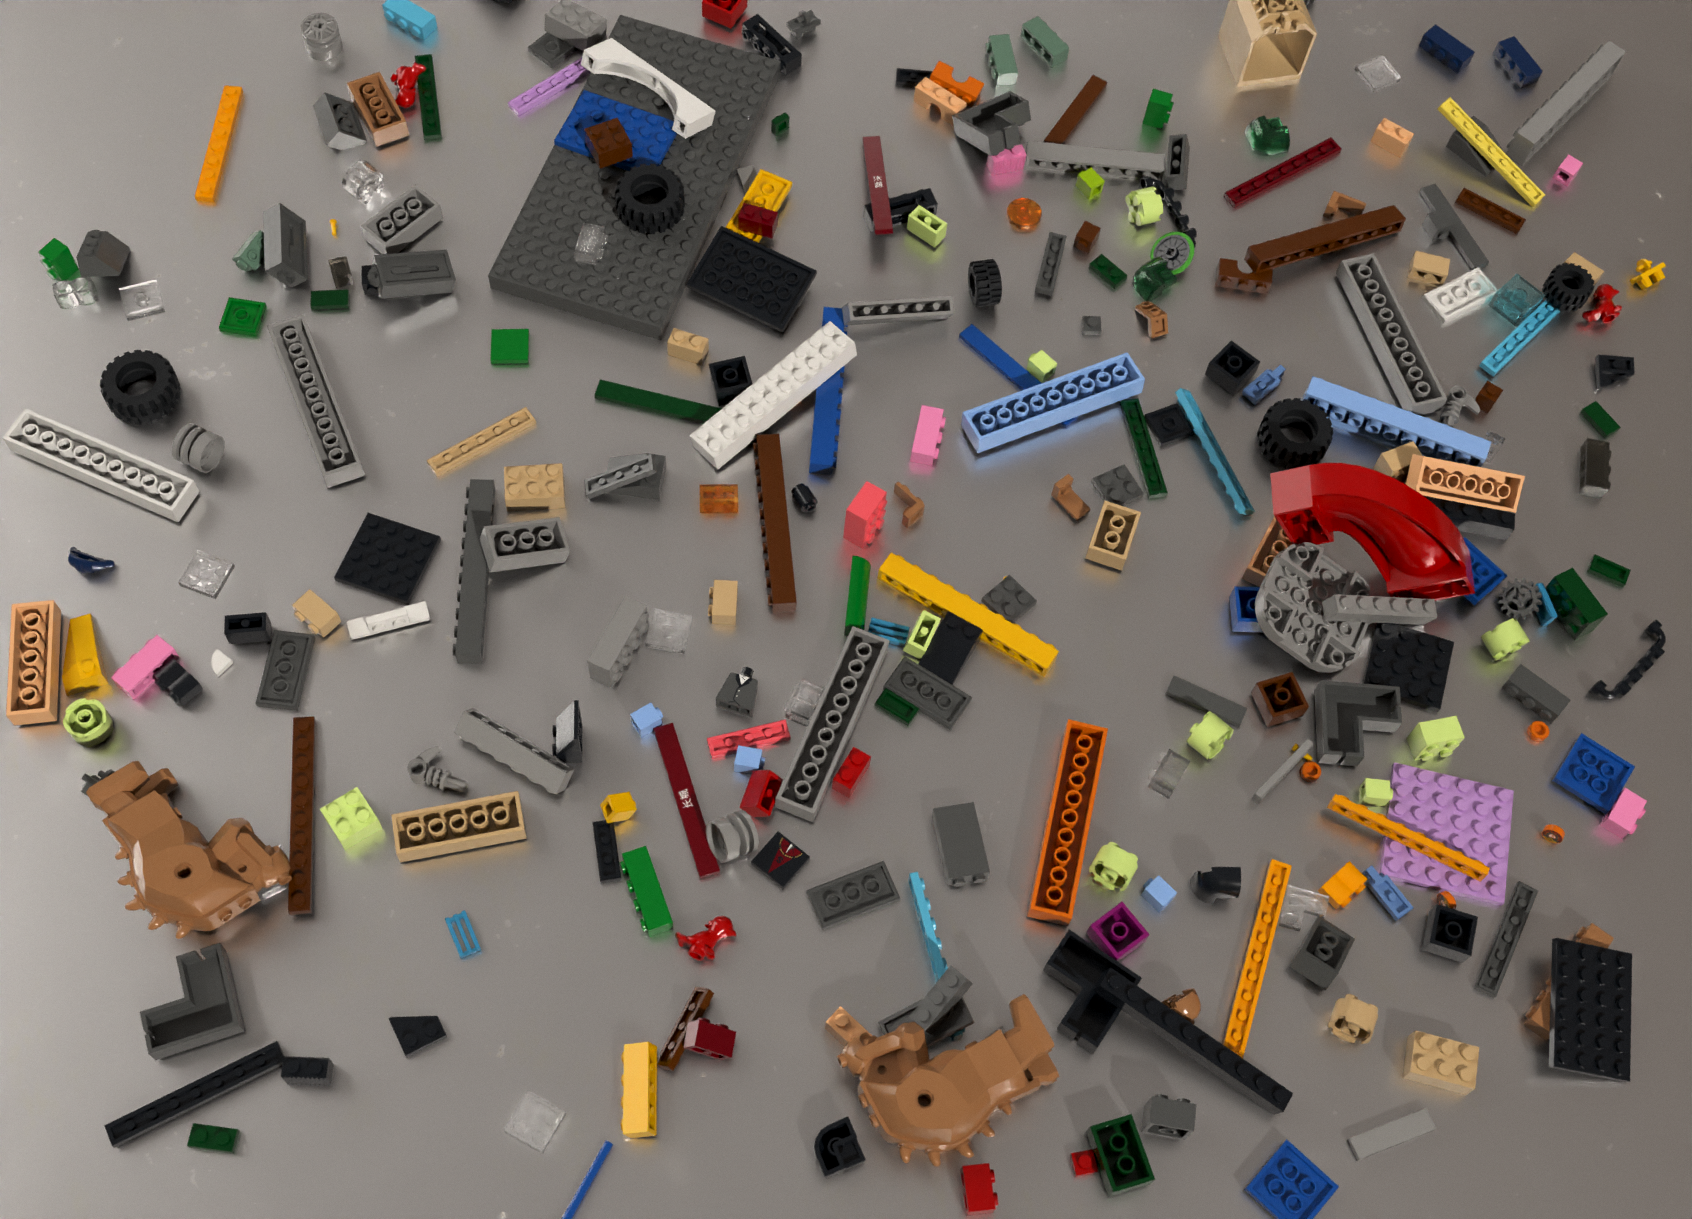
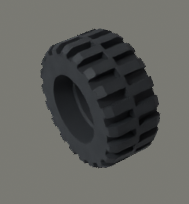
(649, 180)
(136, 367)
(1299, 415)

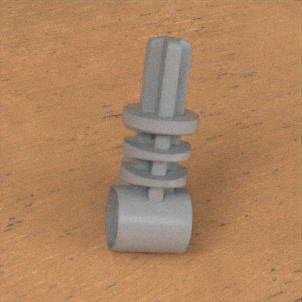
(1455, 400)
(432, 775)

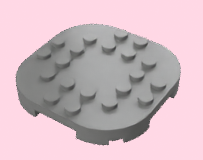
(1293, 613)

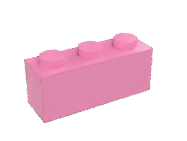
(927, 435)
(139, 670)

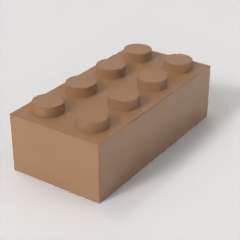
(378, 109)

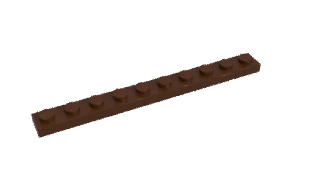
(302, 816)

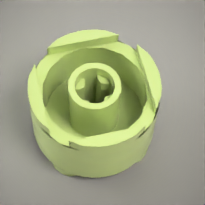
(1144, 206)
(1505, 638)
(88, 722)
(1209, 735)
(1113, 867)

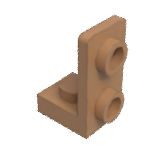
(1345, 203)
(1156, 318)
(1068, 499)
(915, 504)

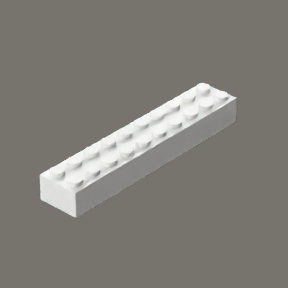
(773, 395)
(101, 465)

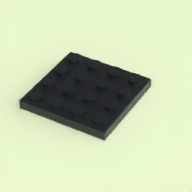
(387, 558)
(1409, 661)

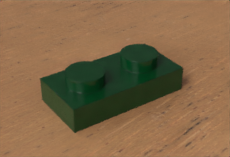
(1108, 271)
(213, 1138)

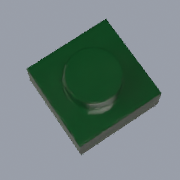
(780, 124)

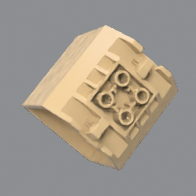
(1266, 40)

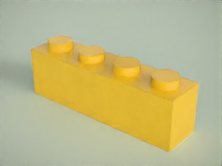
(639, 1090)

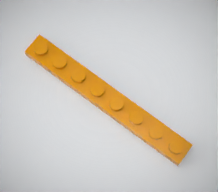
(219, 144)
(1409, 838)

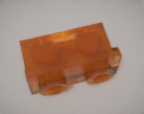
(719, 498)

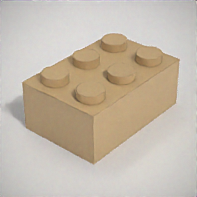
(534, 487)
(1113, 535)
(1441, 1062)

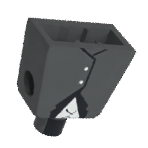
(739, 693)

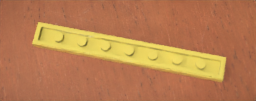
(1491, 151)

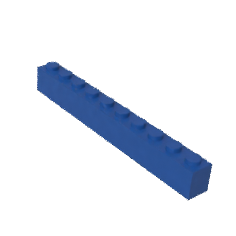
(826, 410)

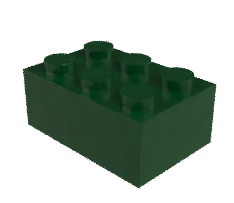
(1575, 604)
(1120, 1155)

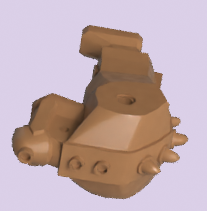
(172, 863)
(947, 1098)

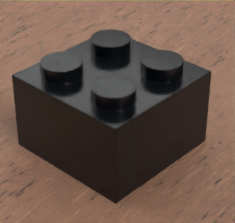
(1232, 368)
(729, 379)
(1449, 933)

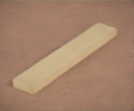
(481, 442)

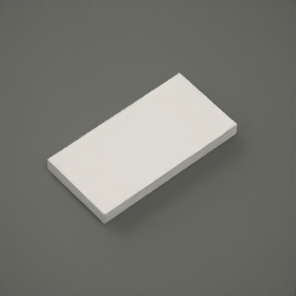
(1460, 295)

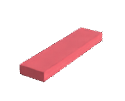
(751, 737)

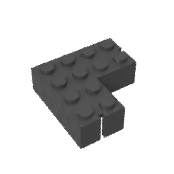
(993, 123)
(1346, 711)
(205, 1013)

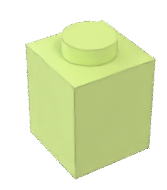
(1041, 366)
(1375, 792)

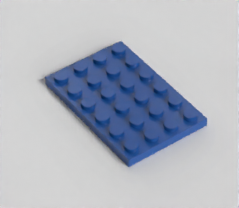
(648, 132)

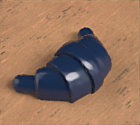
(87, 563)

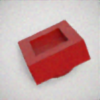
(1083, 1163)

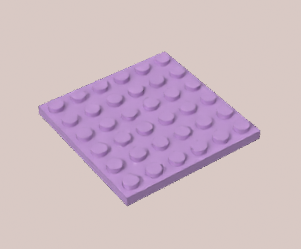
(1459, 815)

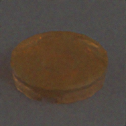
(1024, 213)

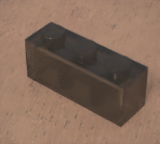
(1594, 468)

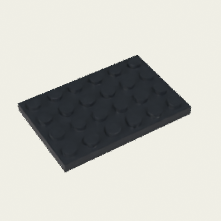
(751, 279)
(1590, 1010)

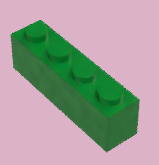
(647, 891)

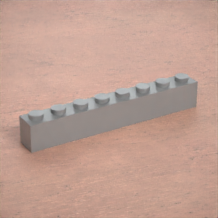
(1104, 161)

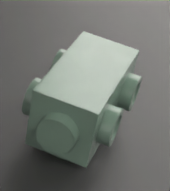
(251, 252)

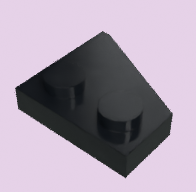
(1613, 369)
(417, 1032)

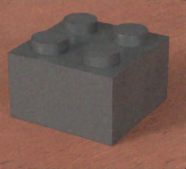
(1169, 1117)

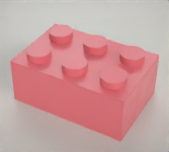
(865, 515)

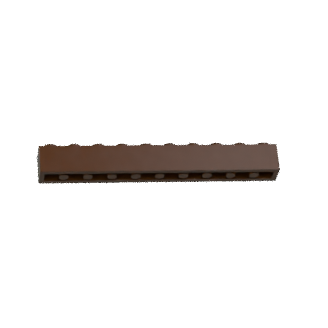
(1324, 239)
(775, 523)

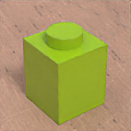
(1089, 183)

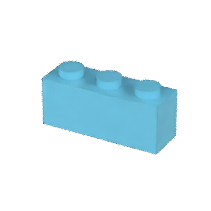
(410, 17)

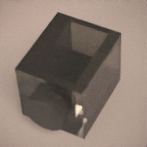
(341, 272)

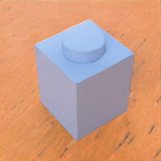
(646, 719)
(748, 760)
(1158, 893)

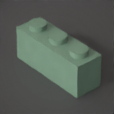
(1044, 41)
(1001, 59)

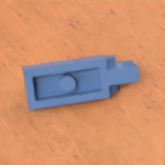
(1263, 384)
(1387, 893)

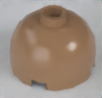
(1185, 1005)

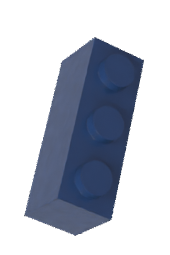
(1446, 48)
(1517, 62)

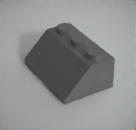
(339, 122)
(101, 255)

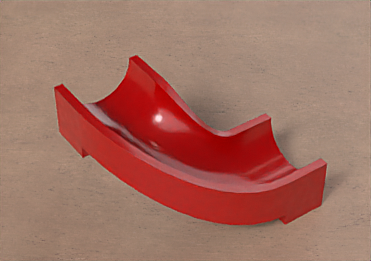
(1395, 525)

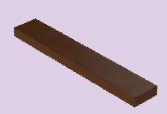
(1076, 110)

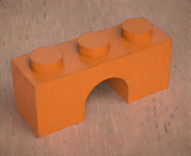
(967, 91)

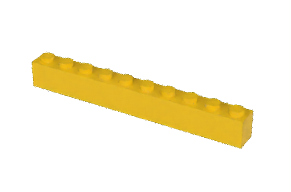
(943, 598)

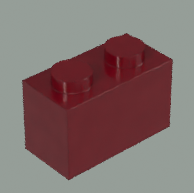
(758, 220)
(710, 1039)

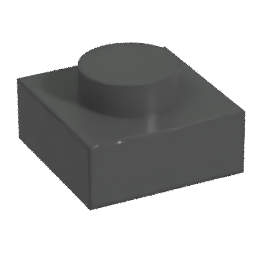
(1091, 325)

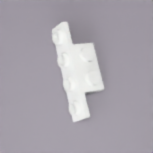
(388, 620)

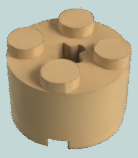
(1353, 1019)

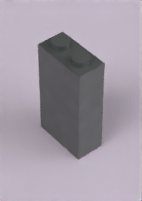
(960, 844)

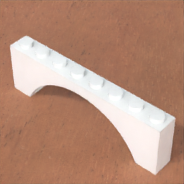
(612, 58)

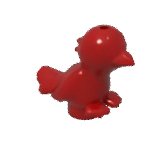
(406, 80)
(1605, 307)
(703, 942)

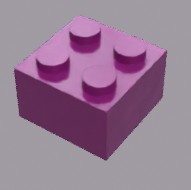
(1117, 932)

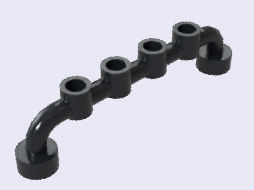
(1173, 207)
(1634, 674)

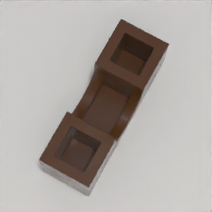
(1231, 277)

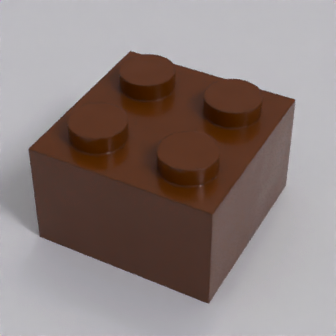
(608, 143)
(1279, 699)

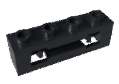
(771, 43)
(903, 206)

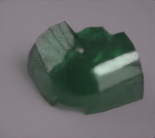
(1268, 135)
(1153, 279)

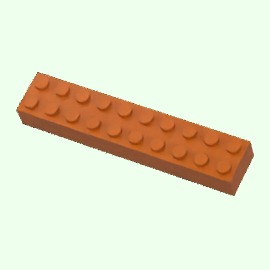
(1067, 823)

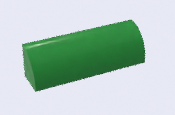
(857, 594)

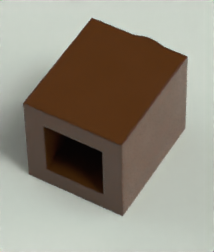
(1087, 237)
(1488, 396)

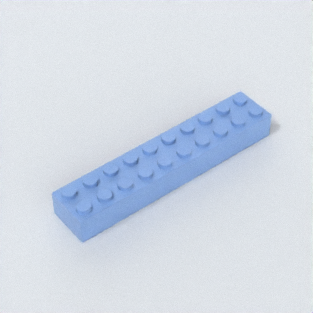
(1052, 402)
(1393, 425)

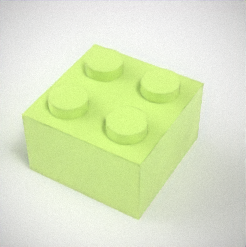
(1435, 738)
(351, 818)

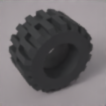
(1566, 276)
(984, 282)

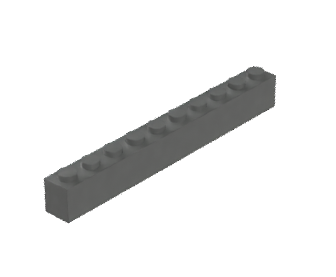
(475, 574)

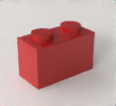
(851, 772)
(761, 793)
(978, 1189)

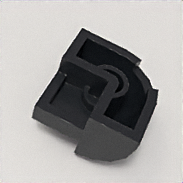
(1218, 883)
(838, 1148)

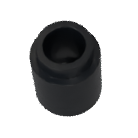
(804, 498)

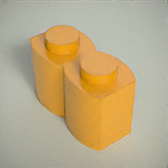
(1343, 885)

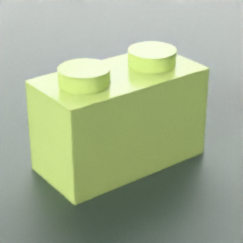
(926, 226)
(921, 634)

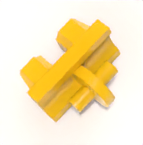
(1645, 269)

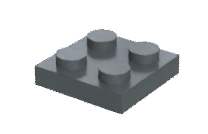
(1117, 486)
(1009, 599)

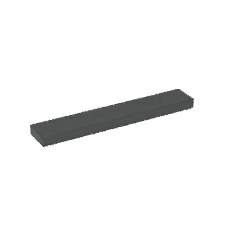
(1459, 234)
(1506, 939)

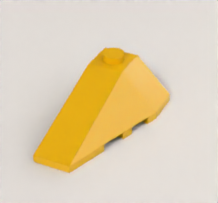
(83, 659)

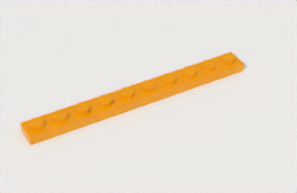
(1256, 957)

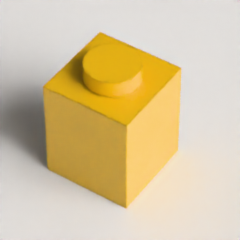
(618, 807)

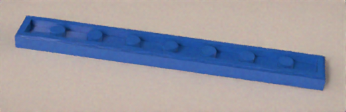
(1001, 360)

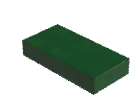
(329, 299)
(1600, 419)
(1608, 570)
(896, 706)

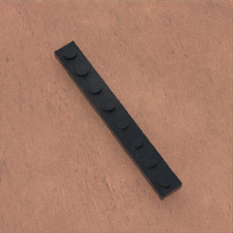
(194, 1094)

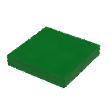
(242, 316)
(509, 346)

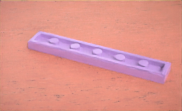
(548, 88)

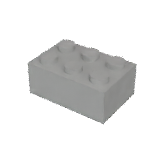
(575, 24)

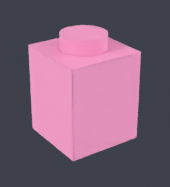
(1567, 170)

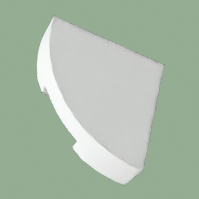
(220, 662)

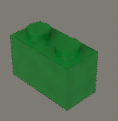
(1158, 109)
(58, 260)

